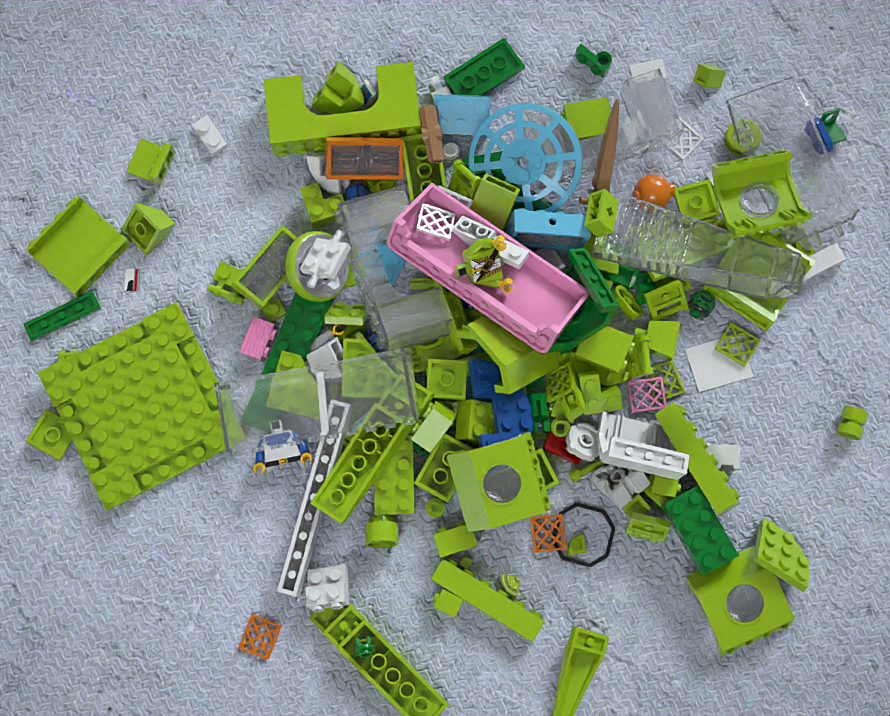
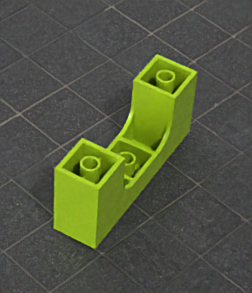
(300, 131)

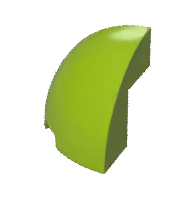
(339, 92)

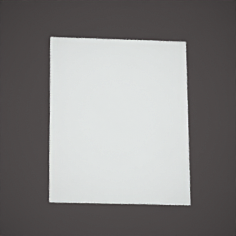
(715, 369)

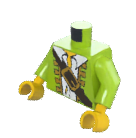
(483, 263)

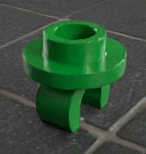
(364, 650)

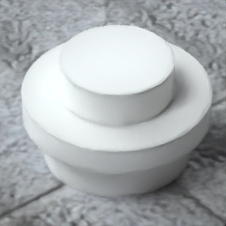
(451, 151)

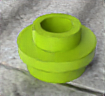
(564, 431)

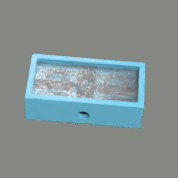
(548, 229)

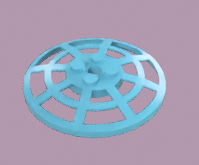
(533, 151)

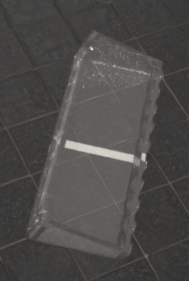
(318, 401)

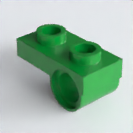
(588, 58)

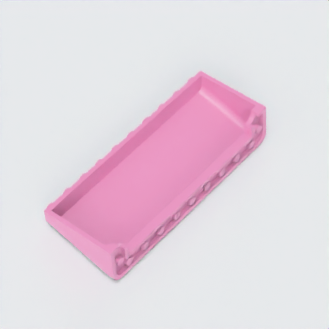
(541, 294)

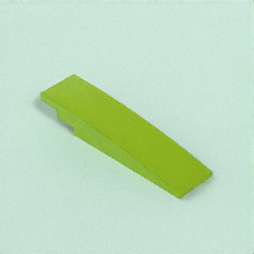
(362, 464)
(385, 667)

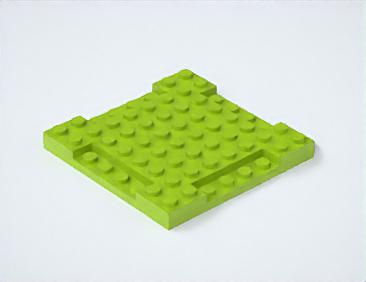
(139, 405)

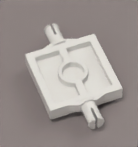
(325, 258)

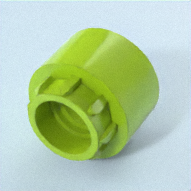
(381, 532)

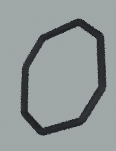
(609, 542)

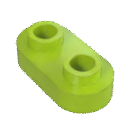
(627, 302)

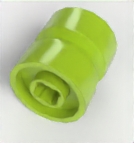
(852, 423)

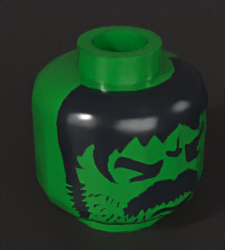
(701, 304)

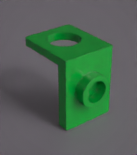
(833, 129)

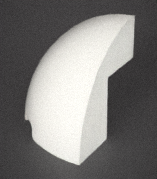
(317, 167)

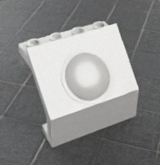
(639, 447)

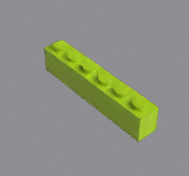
(700, 463)
(488, 600)

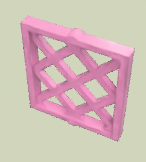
(648, 408)

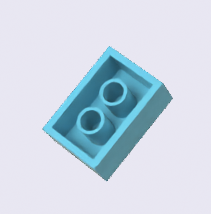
(461, 113)

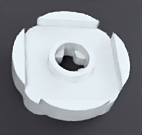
(577, 446)

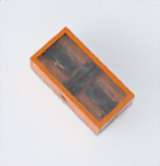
(363, 158)

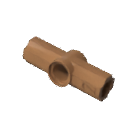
(432, 134)

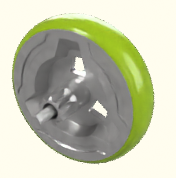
(294, 259)

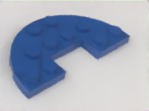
(510, 411)

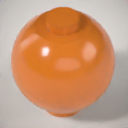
(654, 190)

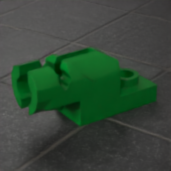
(538, 401)

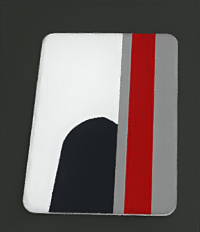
(132, 280)

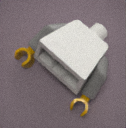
(326, 348)

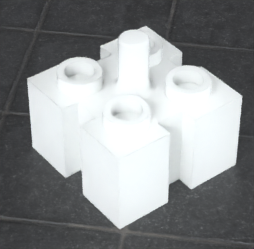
(619, 483)

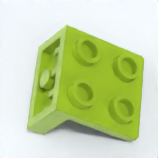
(151, 161)

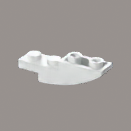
(470, 230)

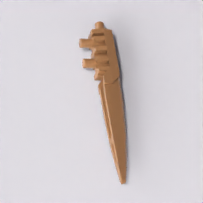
(606, 158)

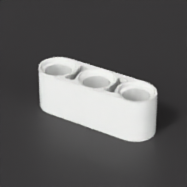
(825, 260)

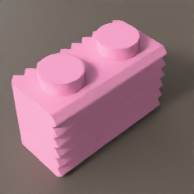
(258, 339)

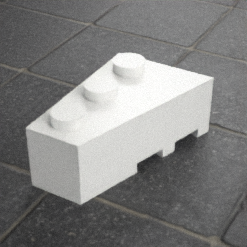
(727, 456)

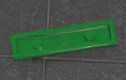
(62, 316)

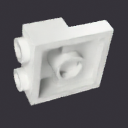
(327, 588)

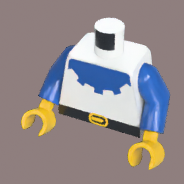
(282, 455)

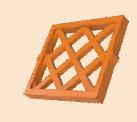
(534, 534)
(265, 622)

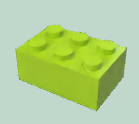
(436, 474)

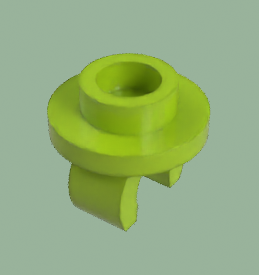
(435, 508)

